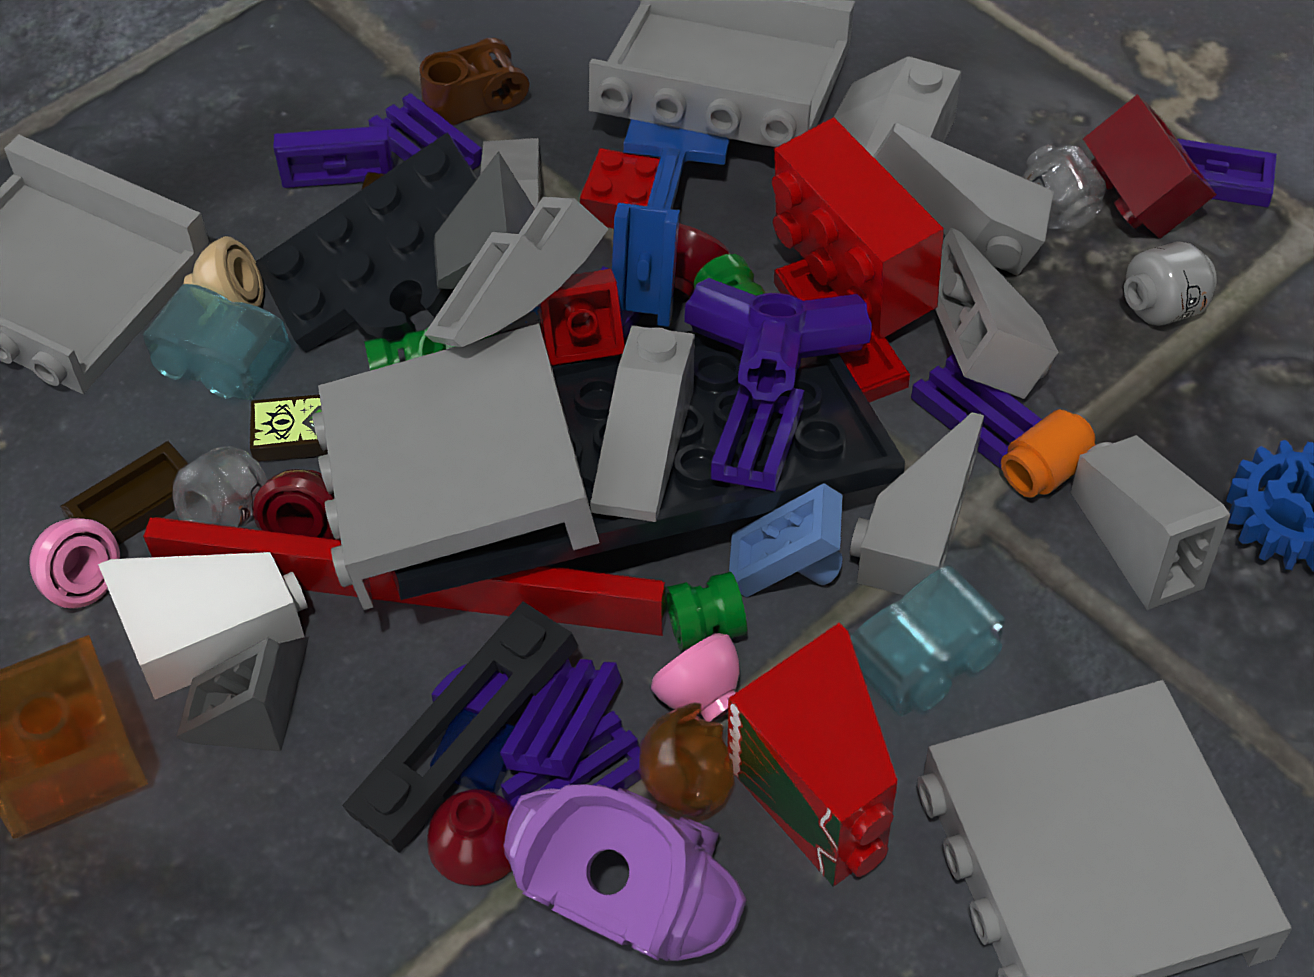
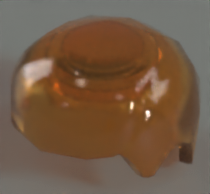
(686, 762)

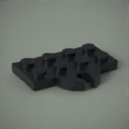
(370, 252)

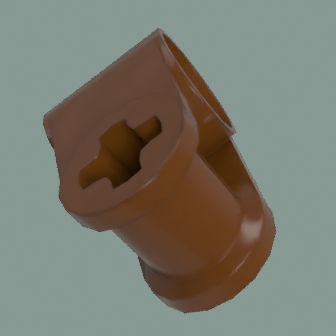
(466, 81)

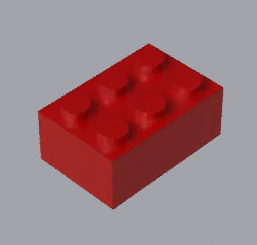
(857, 226)

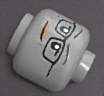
(1171, 281)

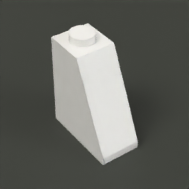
(200, 611)

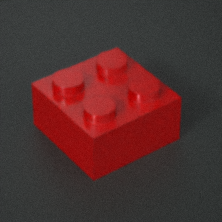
(617, 179)
(583, 318)

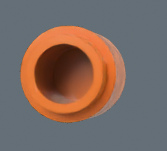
(1047, 453)

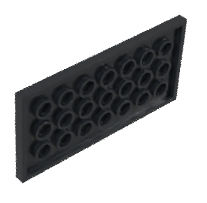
(834, 444)

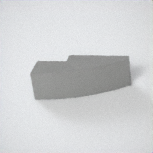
(517, 271)

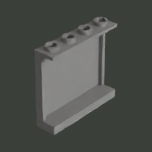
(726, 66)
(83, 263)
(447, 457)
(1100, 843)

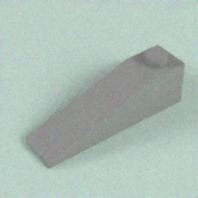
(905, 93)

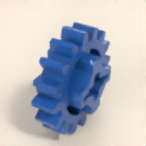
(1283, 512)

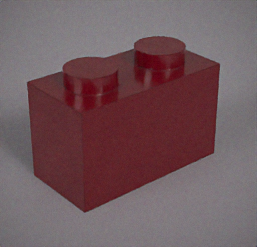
(1147, 168)

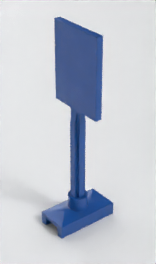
(648, 235)

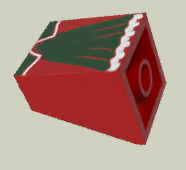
(817, 756)

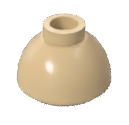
(229, 271)

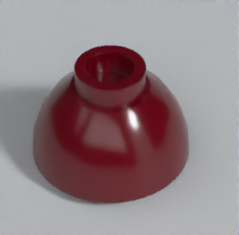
(693, 252)
(293, 504)
(469, 837)

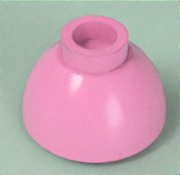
(67, 561)
(701, 675)

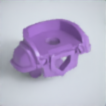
(676, 893)

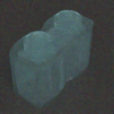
(216, 342)
(927, 640)

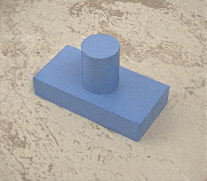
(789, 540)

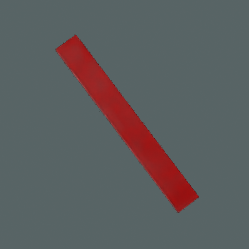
(558, 593)

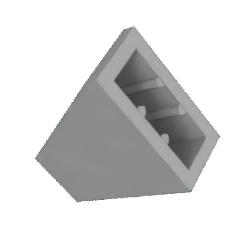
(1150, 518)

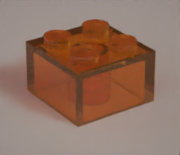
(61, 738)

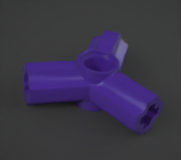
(776, 331)

